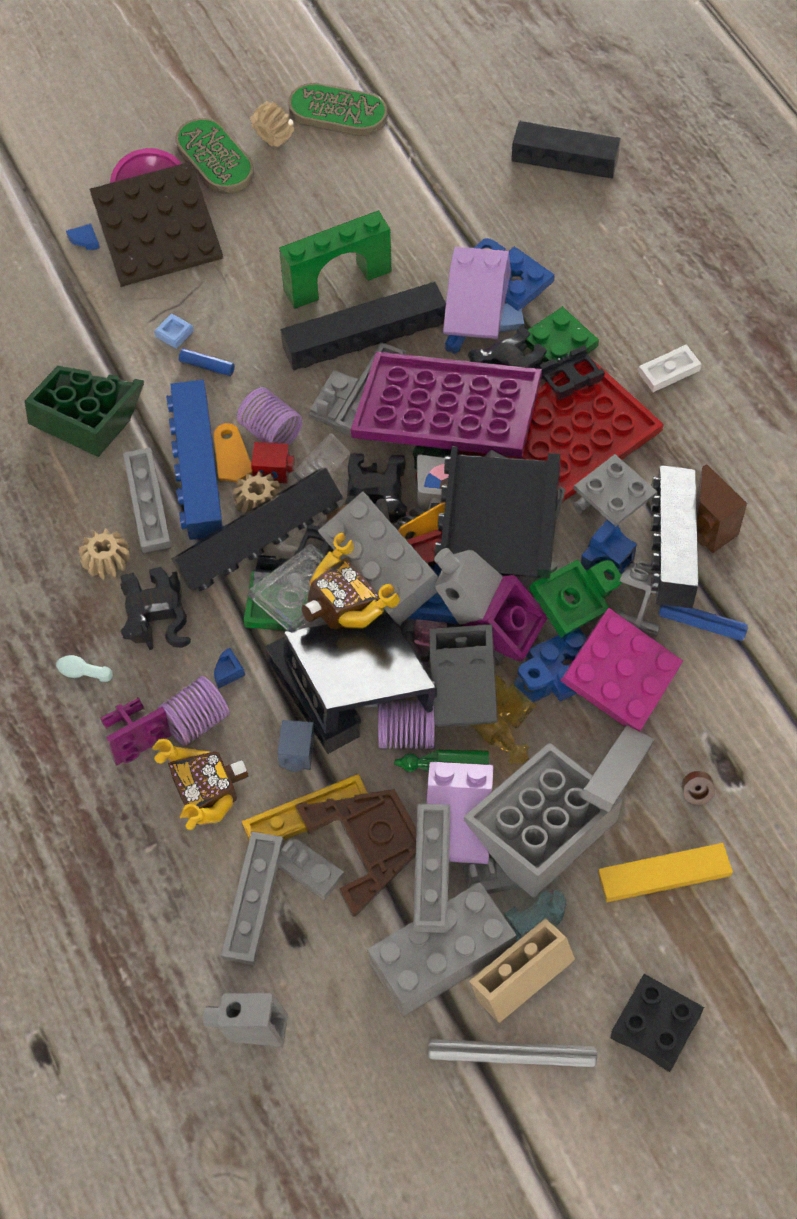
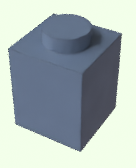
(296, 745)

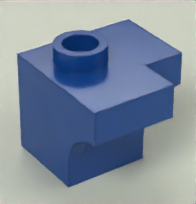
(611, 545)

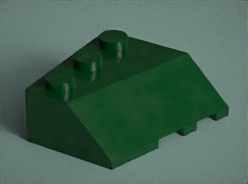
(83, 407)

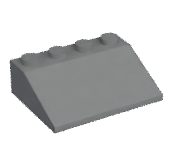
(539, 821)

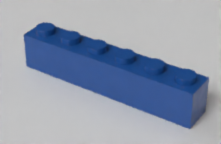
(196, 459)

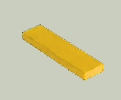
(285, 820)
(664, 872)

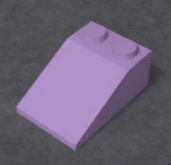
(476, 292)
(463, 789)

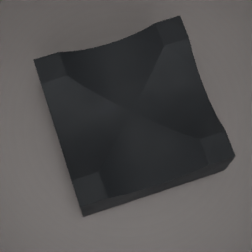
(657, 1022)

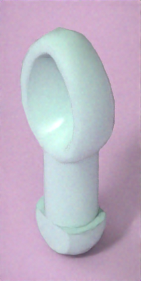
(75, 667)

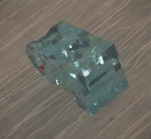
(549, 906)

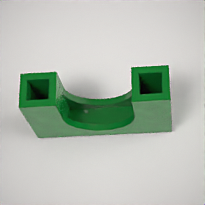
(305, 258)

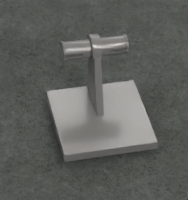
(613, 491)
(640, 576)

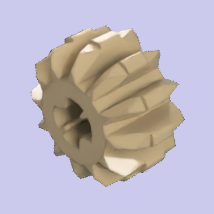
(272, 124)
(254, 491)
(104, 554)

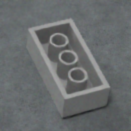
(382, 555)
(426, 964)

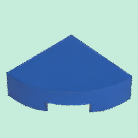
(84, 237)
(227, 669)

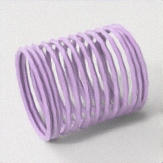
(281, 419)
(206, 689)
(403, 722)

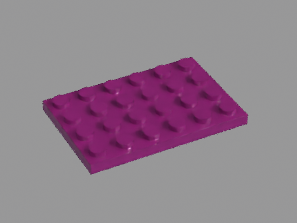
(447, 404)

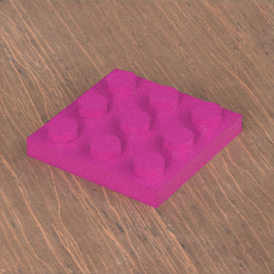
(622, 670)

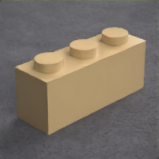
(522, 970)

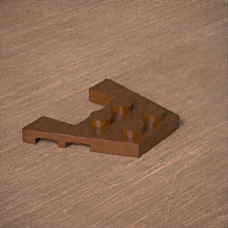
(379, 833)

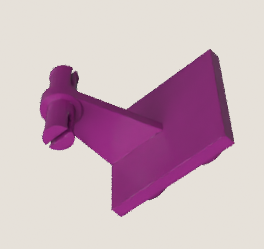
(135, 736)

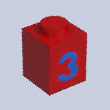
(273, 460)

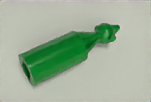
(411, 762)

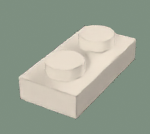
(669, 368)

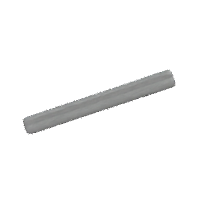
(512, 1052)

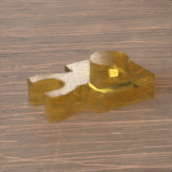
(512, 703)

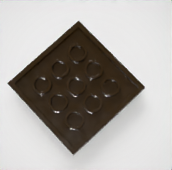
(156, 224)

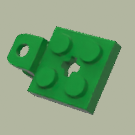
(587, 588)

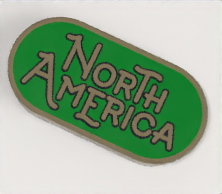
(338, 109)
(214, 155)

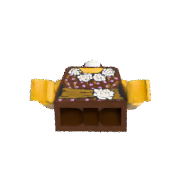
(342, 593)
(201, 781)

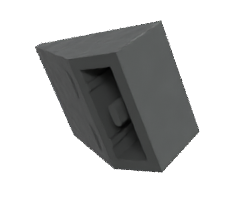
(464, 675)

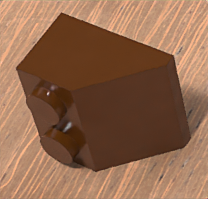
(717, 511)

